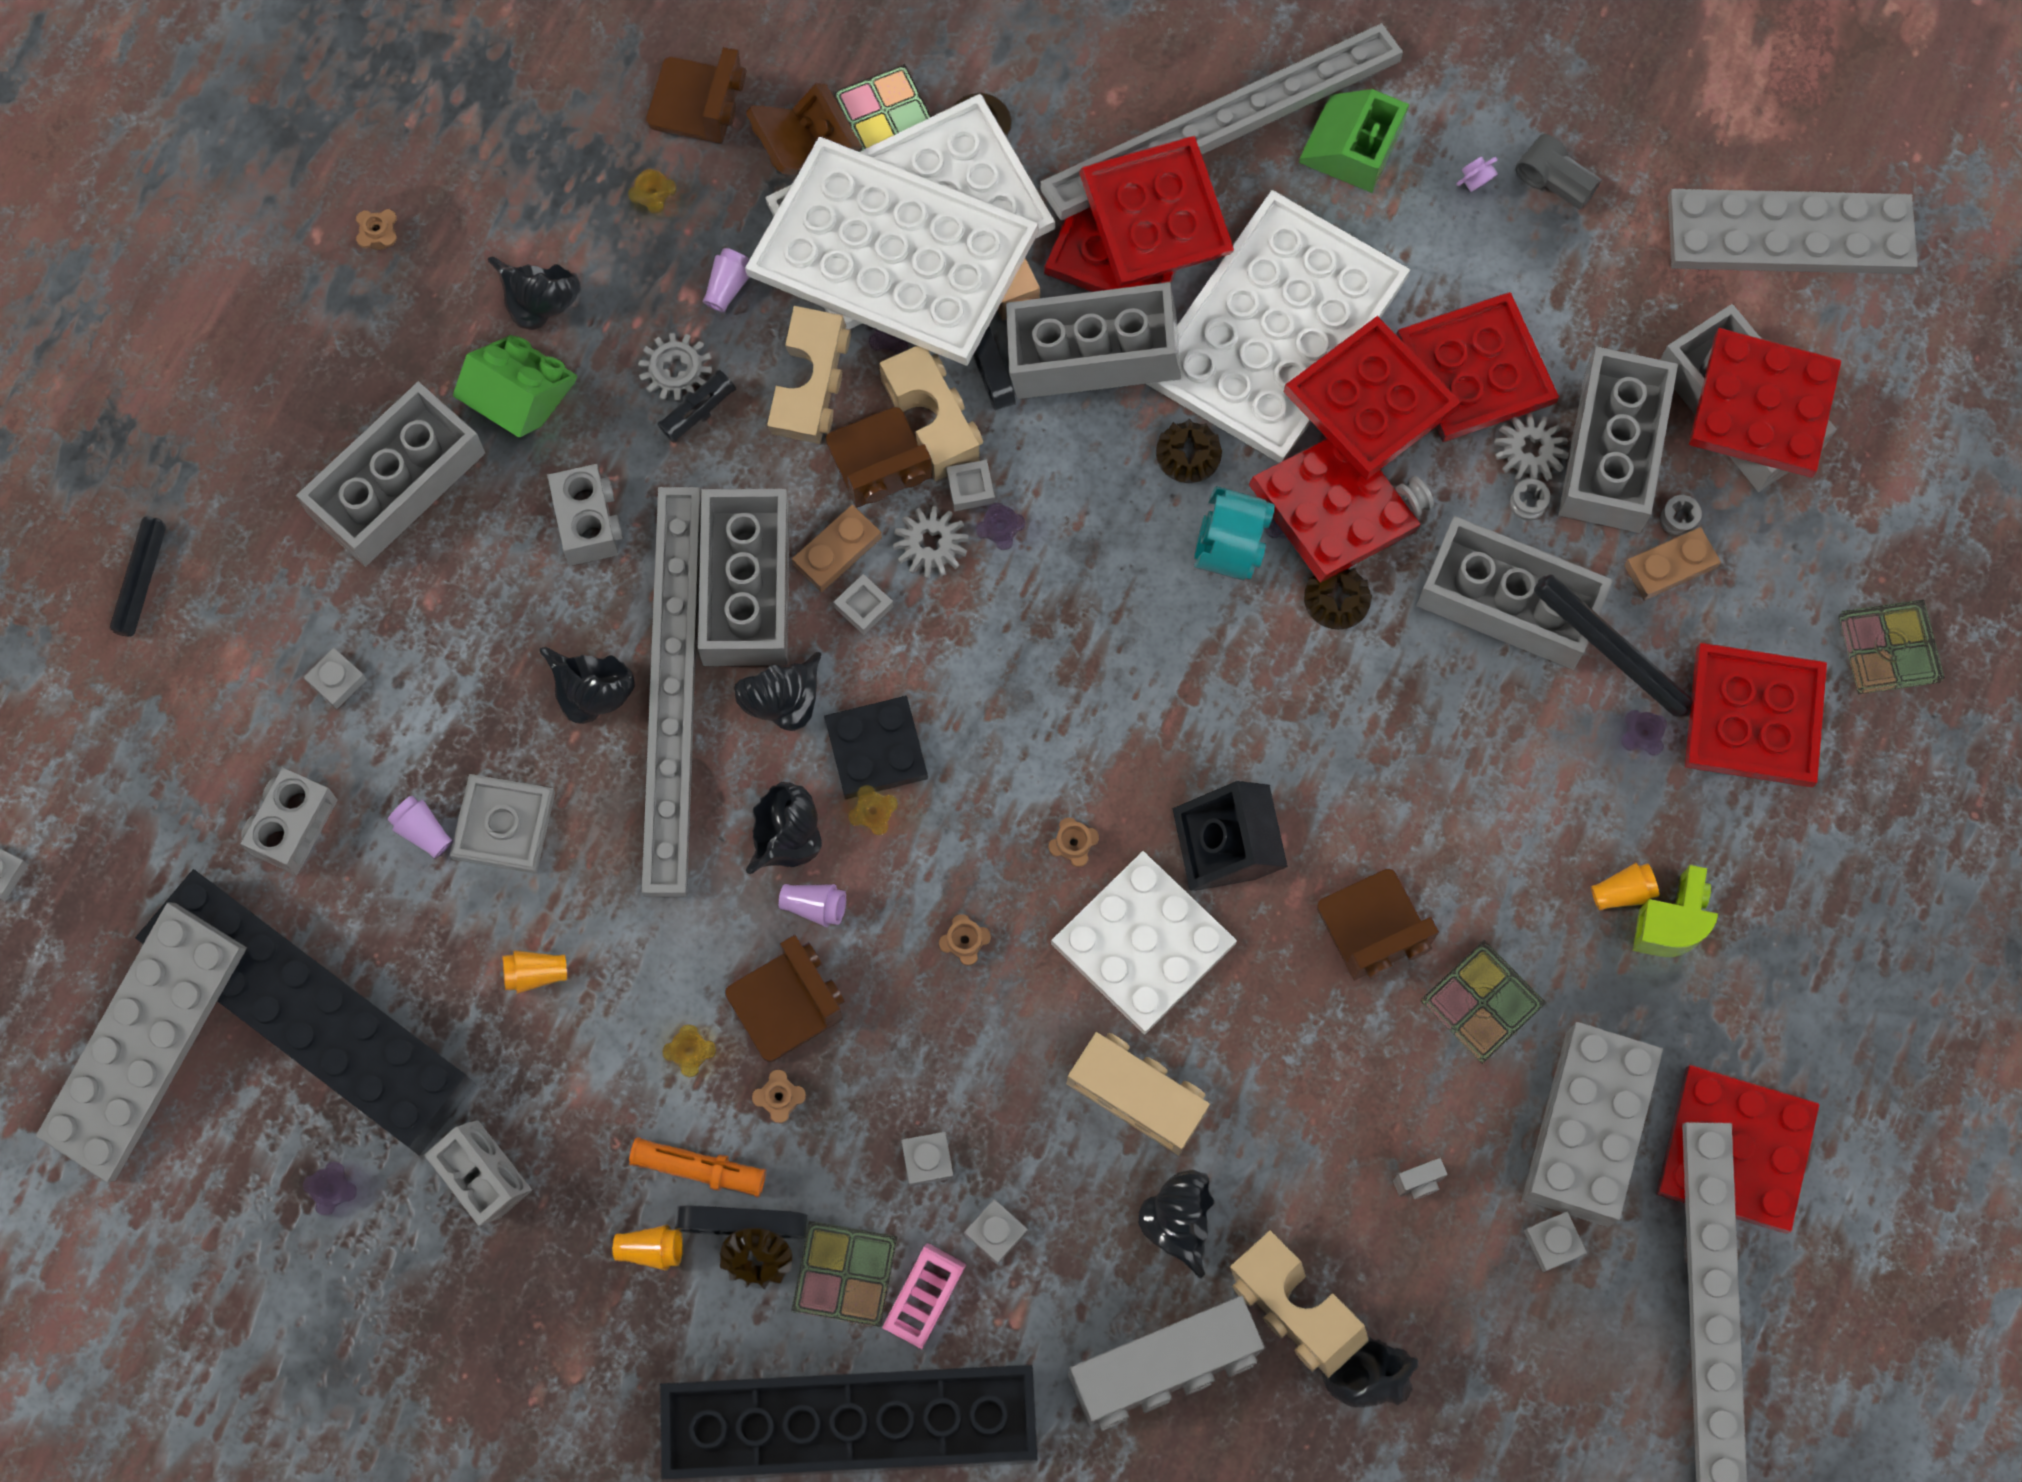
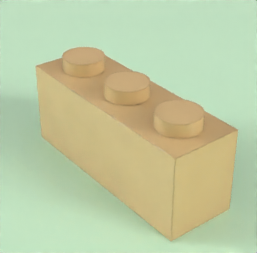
(1138, 1092)

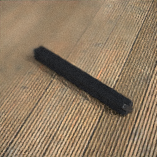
(1612, 645)

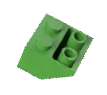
(1355, 136)
(513, 384)

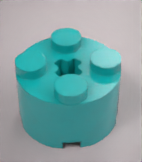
(1232, 533)

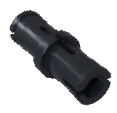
(717, 387)

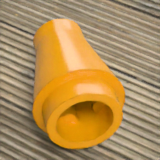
(1626, 888)
(532, 970)
(650, 1247)

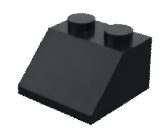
(1229, 836)

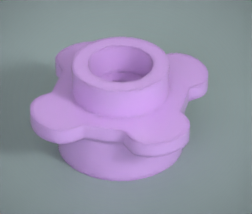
(1478, 173)

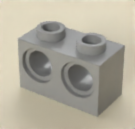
(578, 516)
(299, 824)
(478, 1172)

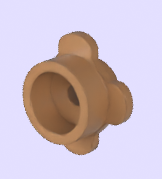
(377, 239)
(1070, 830)
(962, 927)
(780, 1109)

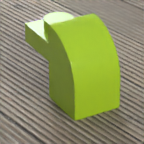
(1678, 927)

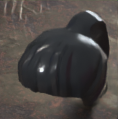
(536, 292)
(588, 684)
(781, 693)
(785, 828)
(1178, 1218)
(1373, 1376)

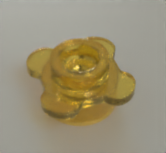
(649, 180)
(884, 804)
(689, 1038)

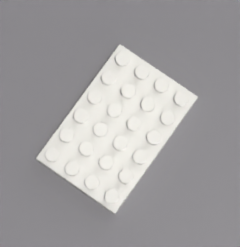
(965, 153)
(892, 250)
(1272, 313)

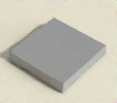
(502, 823)

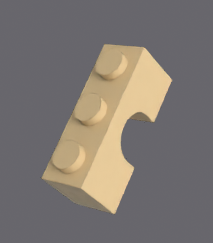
(917, 381)
(804, 410)
(1323, 1333)

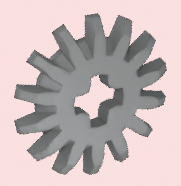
(664, 356)
(1527, 462)
(927, 557)

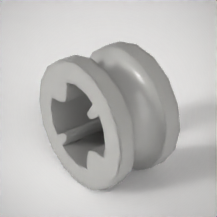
(1539, 490)
(1416, 495)
(1680, 502)

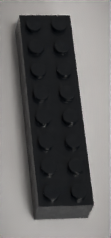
(327, 1023)
(847, 1423)

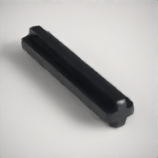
(138, 576)

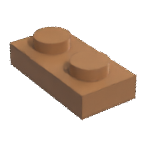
(836, 548)
(1672, 563)

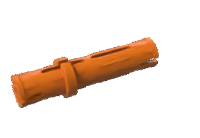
(710, 1170)

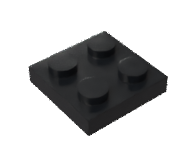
(876, 746)

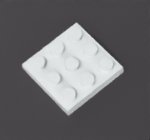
(1143, 942)

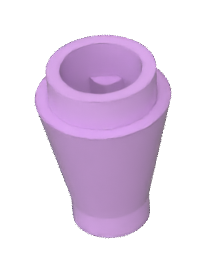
(726, 279)
(419, 826)
(814, 902)

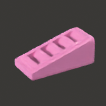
(905, 1330)

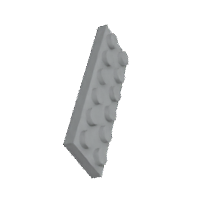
(1792, 231)
(141, 1042)

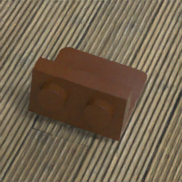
(697, 97)
(793, 132)
(879, 456)
(1375, 925)
(785, 1001)

